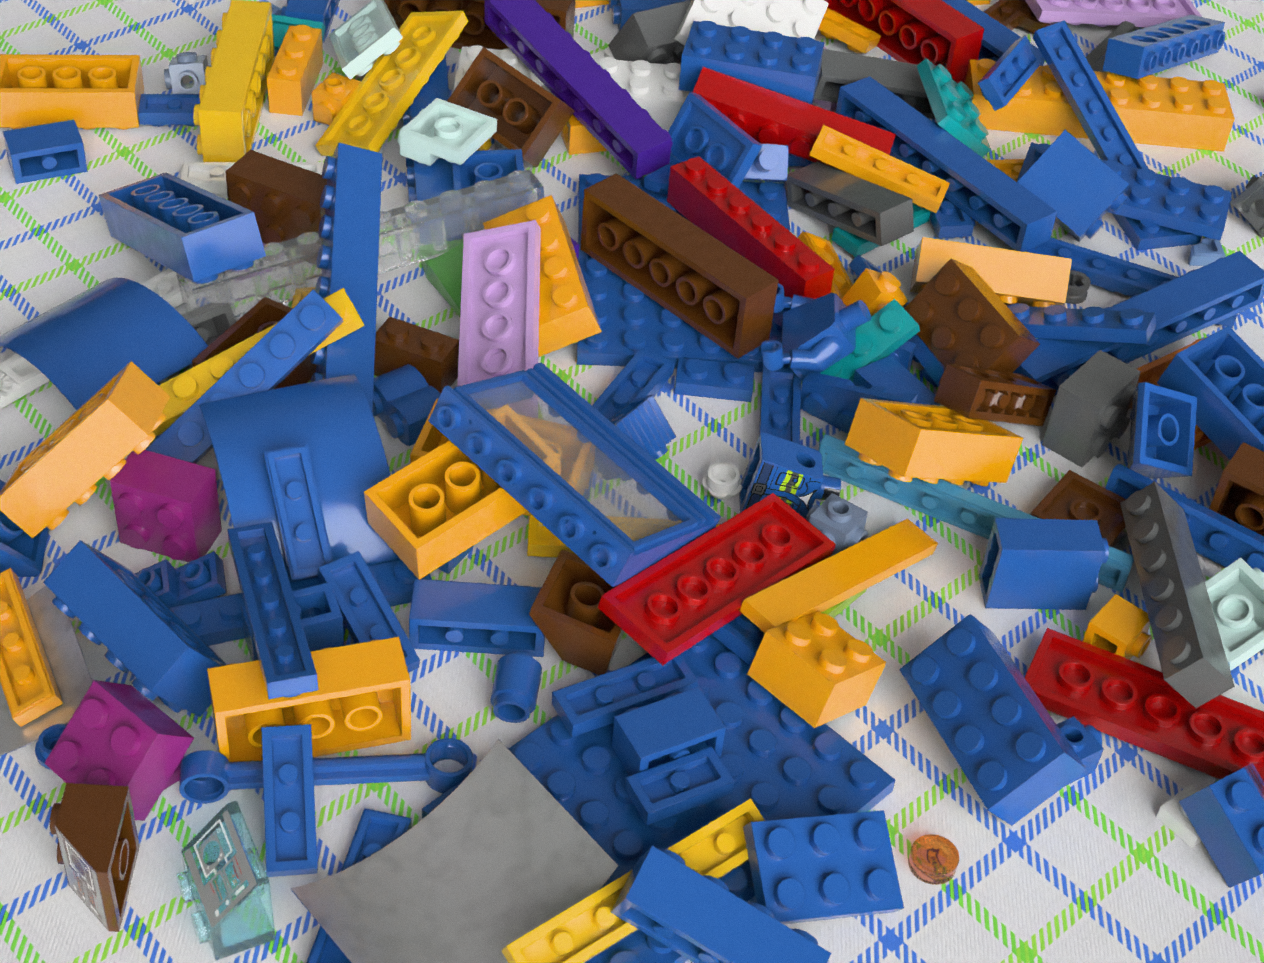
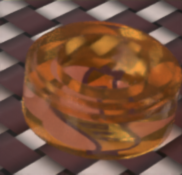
(933, 859)

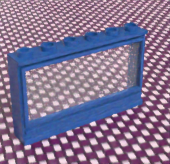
(573, 470)

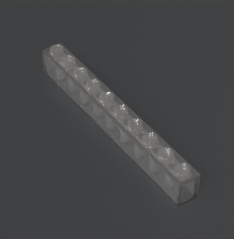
(405, 238)

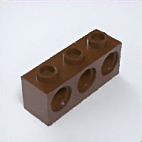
(994, 395)

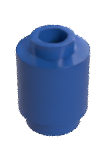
(515, 687)

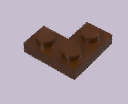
(1015, 13)

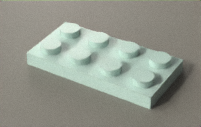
(365, 38)

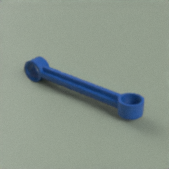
(209, 775)

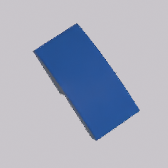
(187, 584)

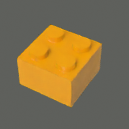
(816, 668)

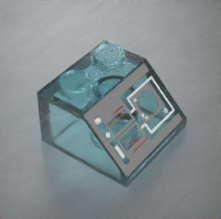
(227, 886)

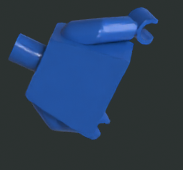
(813, 332)

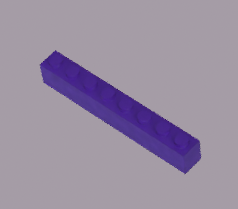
(581, 84)

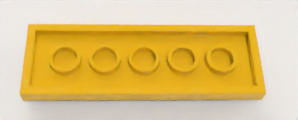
(393, 82)

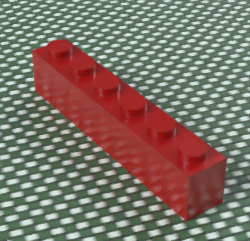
(780, 118)
(746, 228)

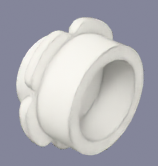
(722, 481)

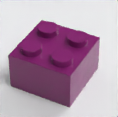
(166, 505)
(120, 742)

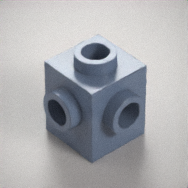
(186, 64)
(839, 521)

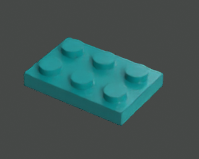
(953, 106)

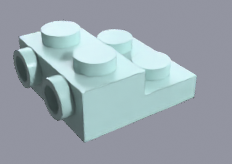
(445, 132)
(1238, 610)

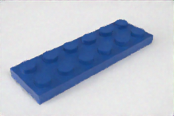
(1163, 199)

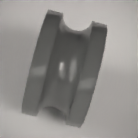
(1077, 287)

